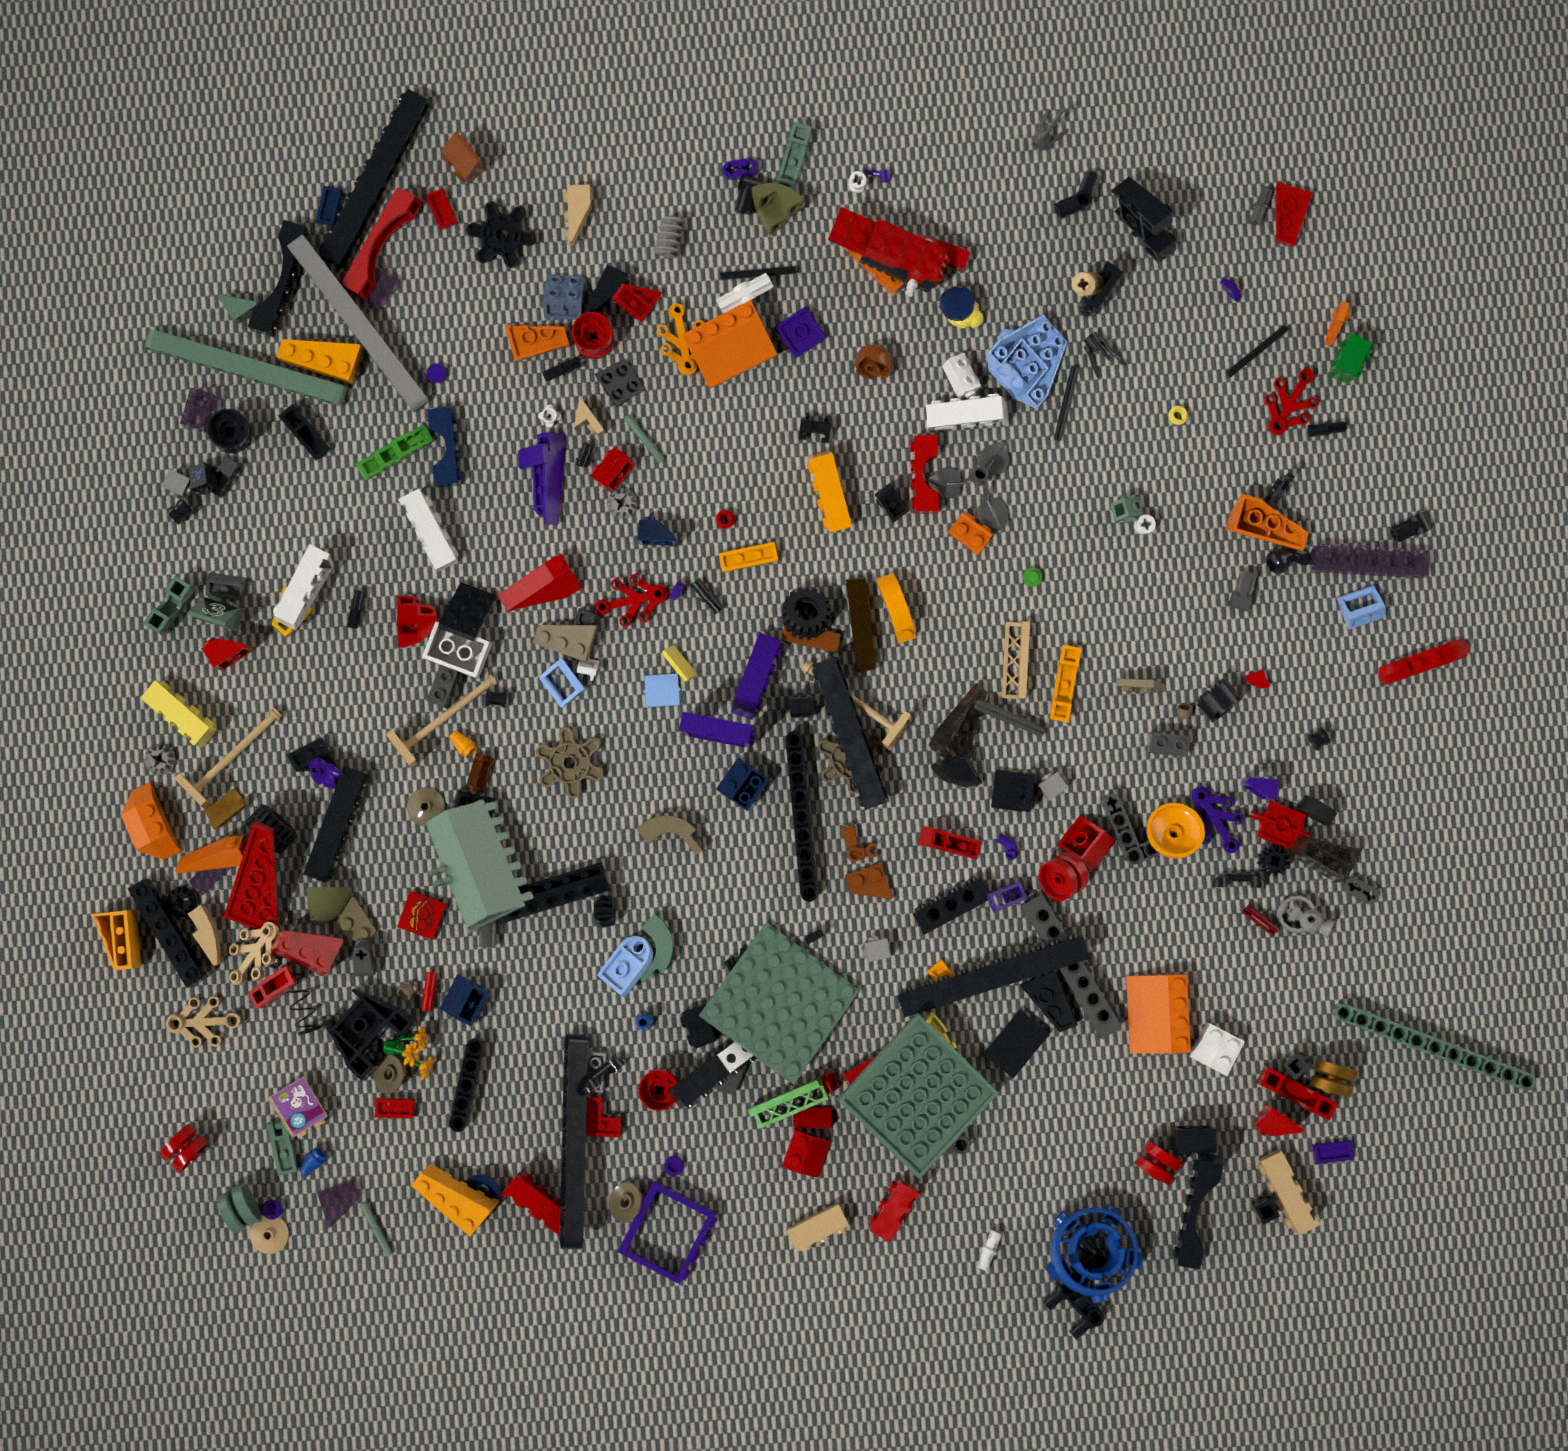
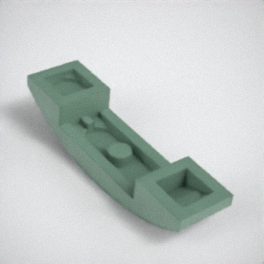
(794, 155)

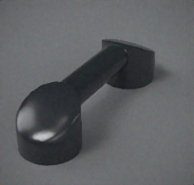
(1255, 881)
(613, 1065)

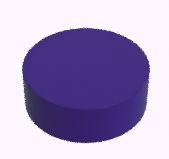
(436, 373)
(676, 591)
(673, 1165)
(271, 1209)

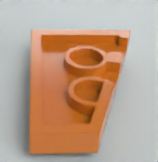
(533, 340)

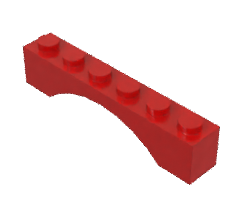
(399, 210)

